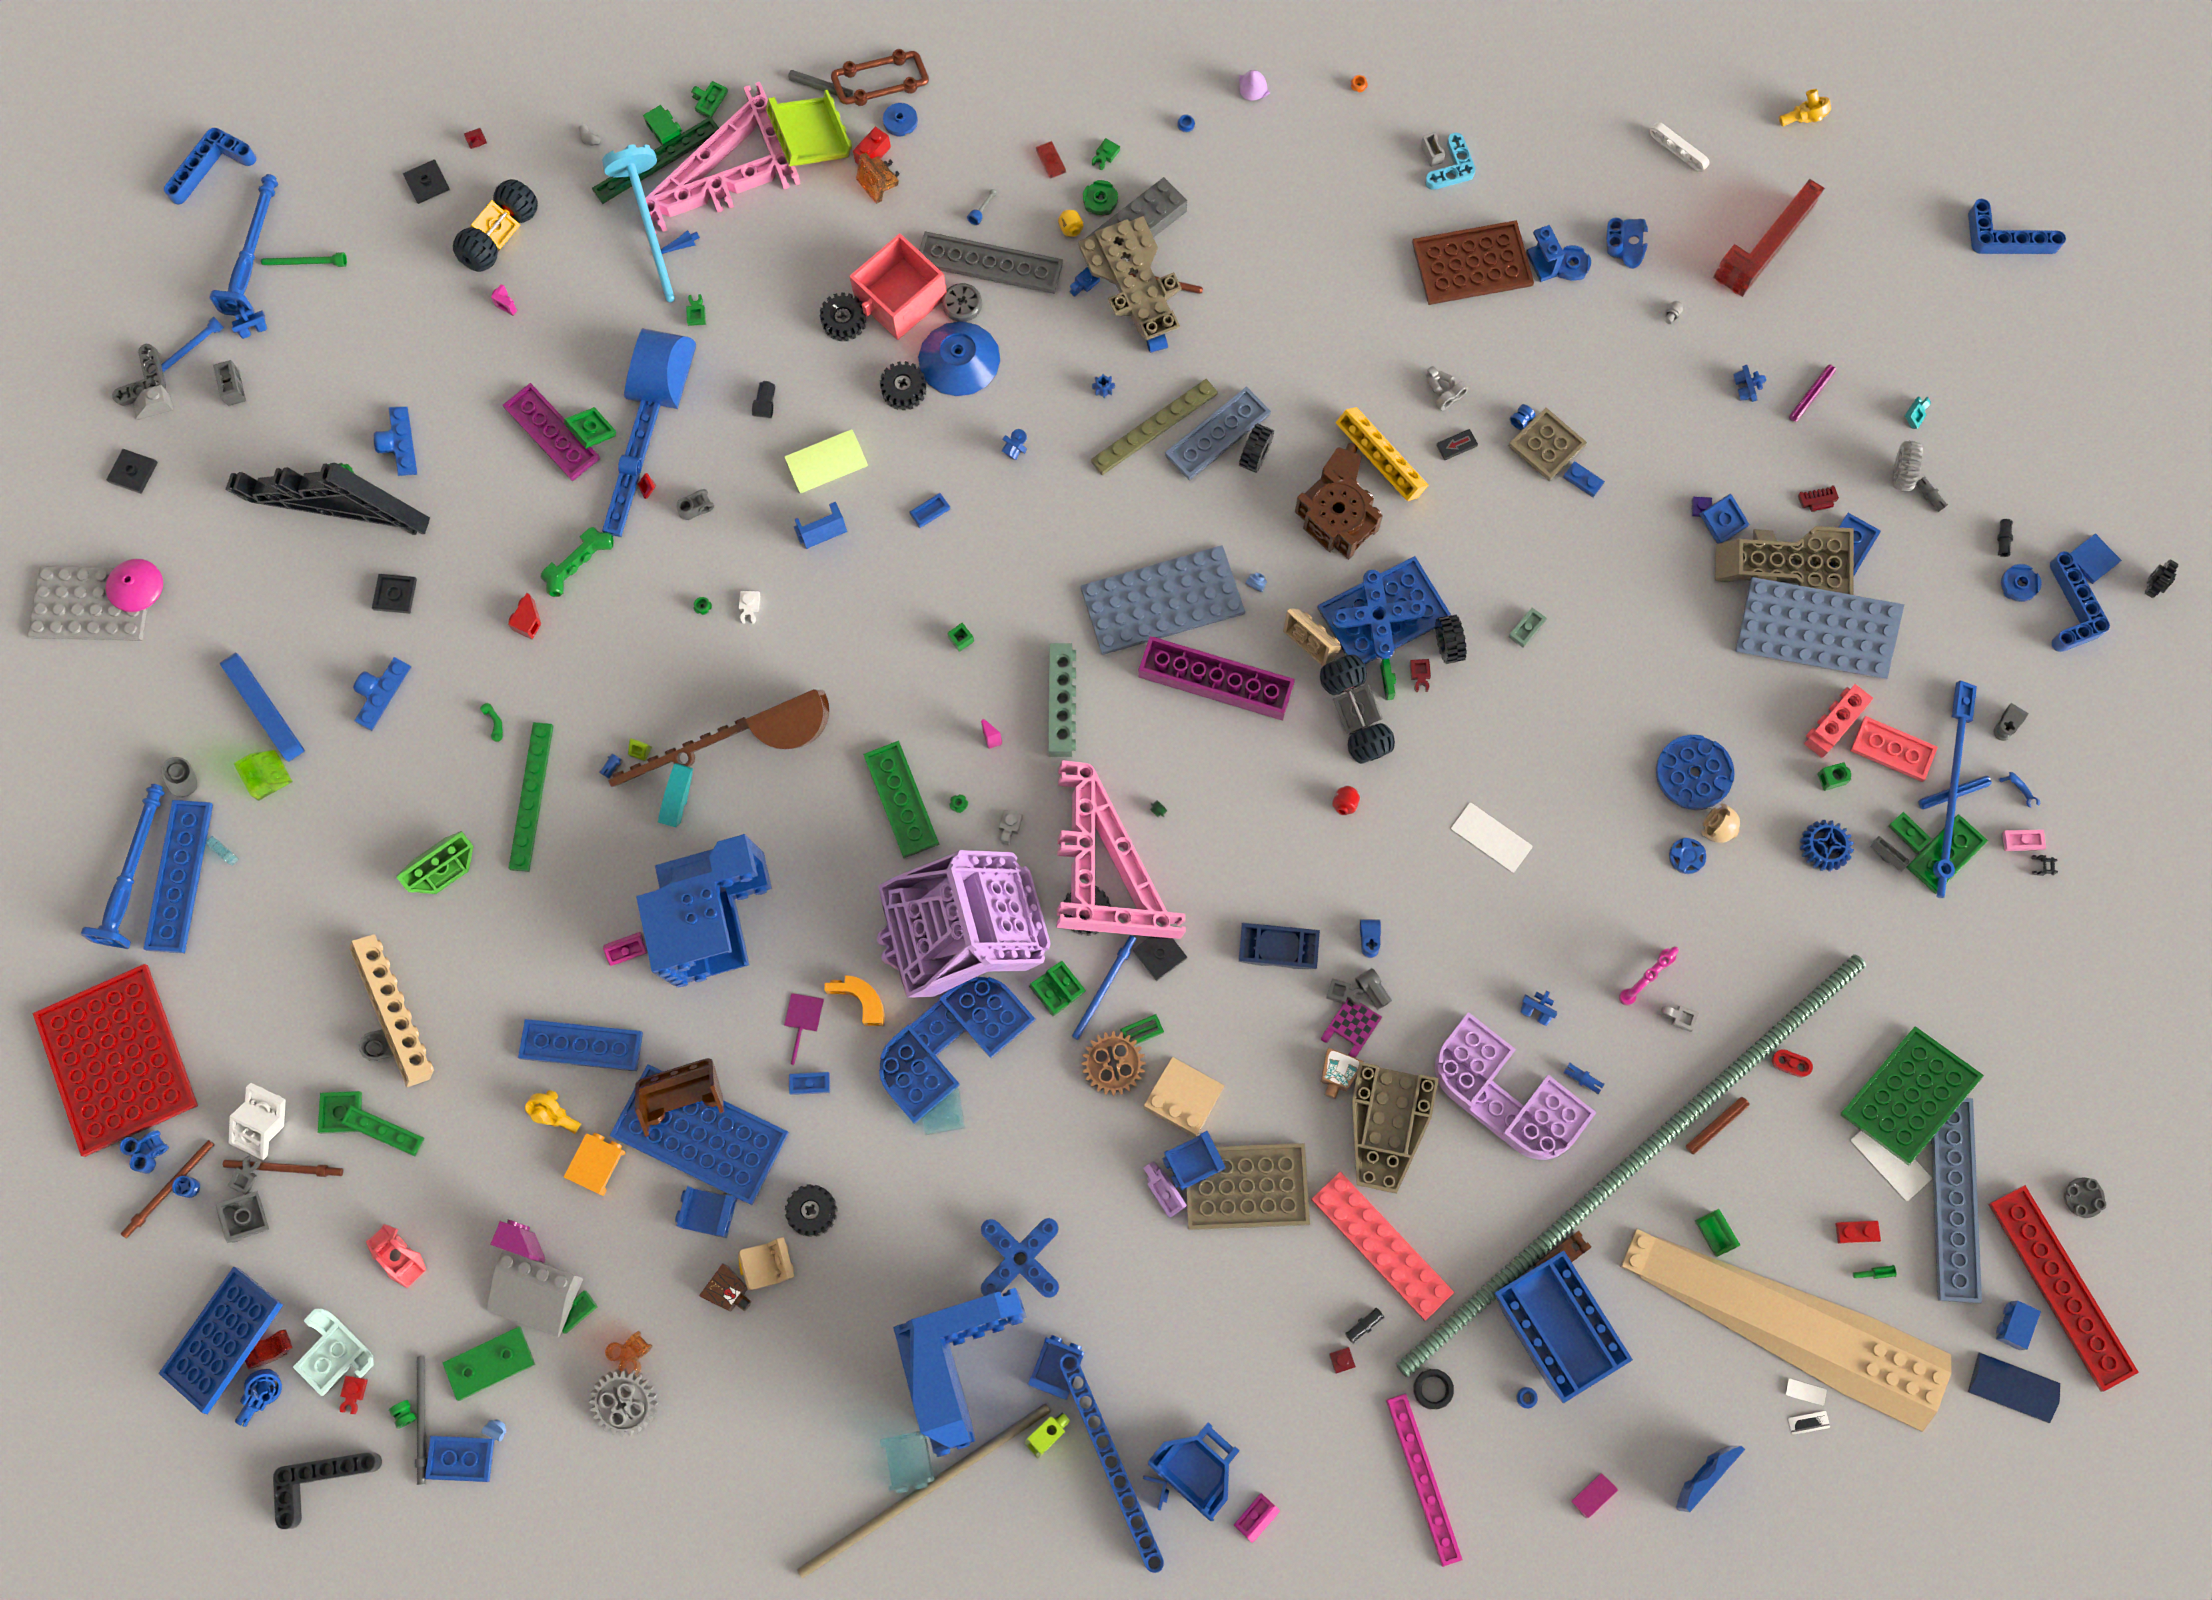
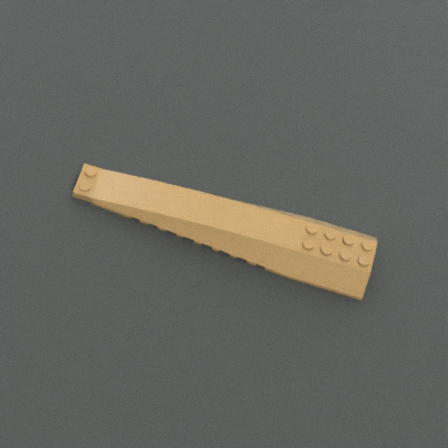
(1815, 1335)

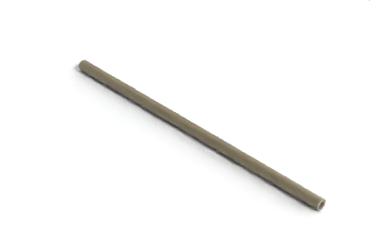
(918, 1494)

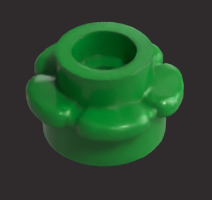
(702, 601)
(963, 803)

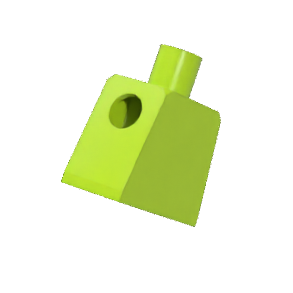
(1040, 1440)

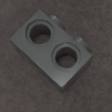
(229, 383)

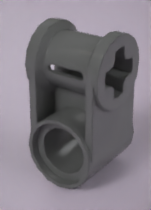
(695, 503)
(2010, 722)

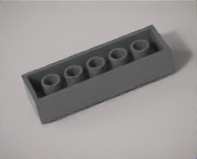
(1158, 204)

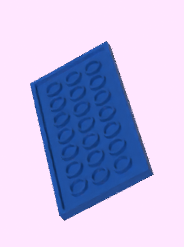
(718, 1148)

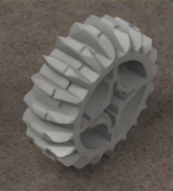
(1907, 465)

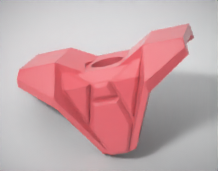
(405, 1269)

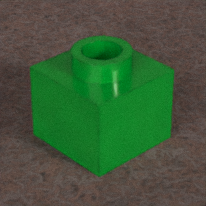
(960, 632)

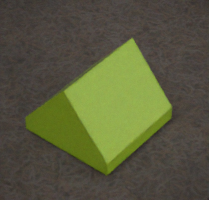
(638, 749)

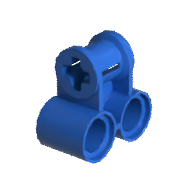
(147, 1148)

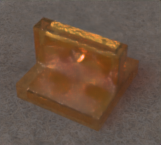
(875, 177)

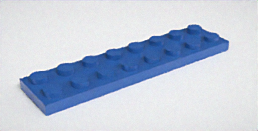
(178, 876)

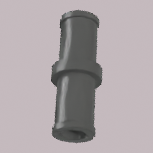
(1931, 494)

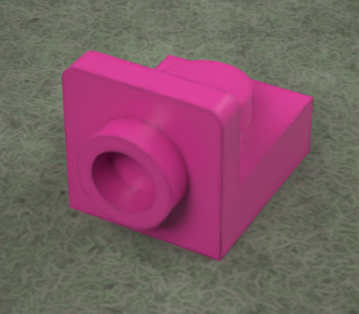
(502, 301)

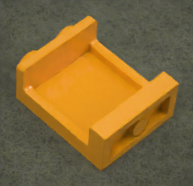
(594, 1163)

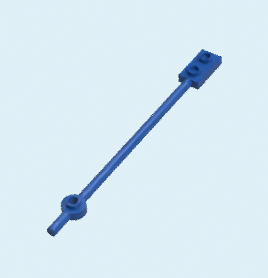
(1963, 711)

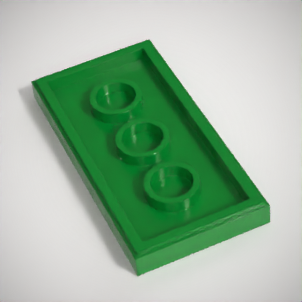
(1964, 845)

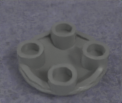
(2085, 1197)

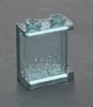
(908, 1461)

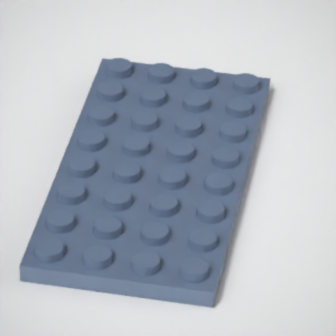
(1162, 599)
(1819, 627)

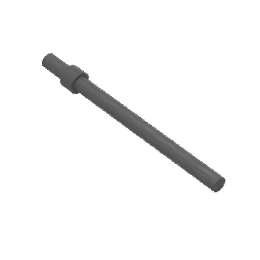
(421, 1461)

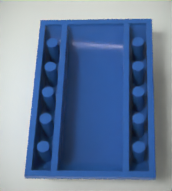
(1562, 1327)

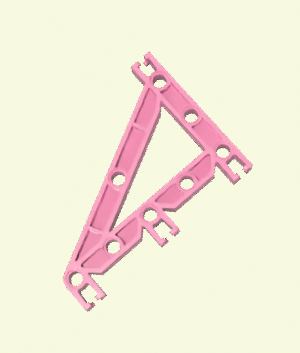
(689, 178)
(1101, 814)

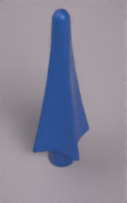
(684, 241)

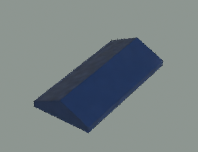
(2015, 1388)

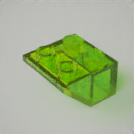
(263, 773)

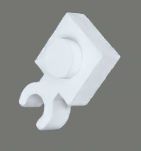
(748, 603)

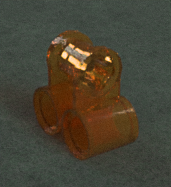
(629, 1352)

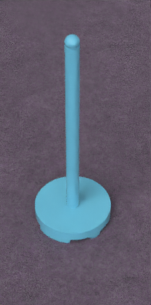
(631, 163)

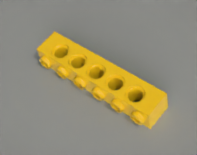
(1381, 453)

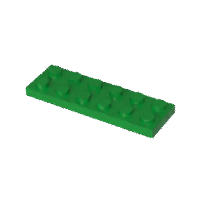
(901, 799)

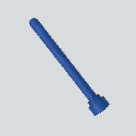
(213, 326)

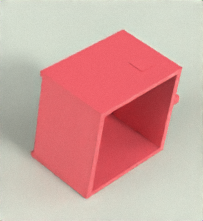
(898, 286)

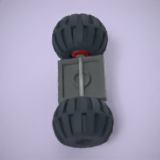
(1357, 708)

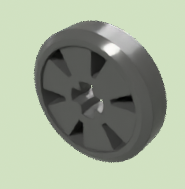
(965, 311)

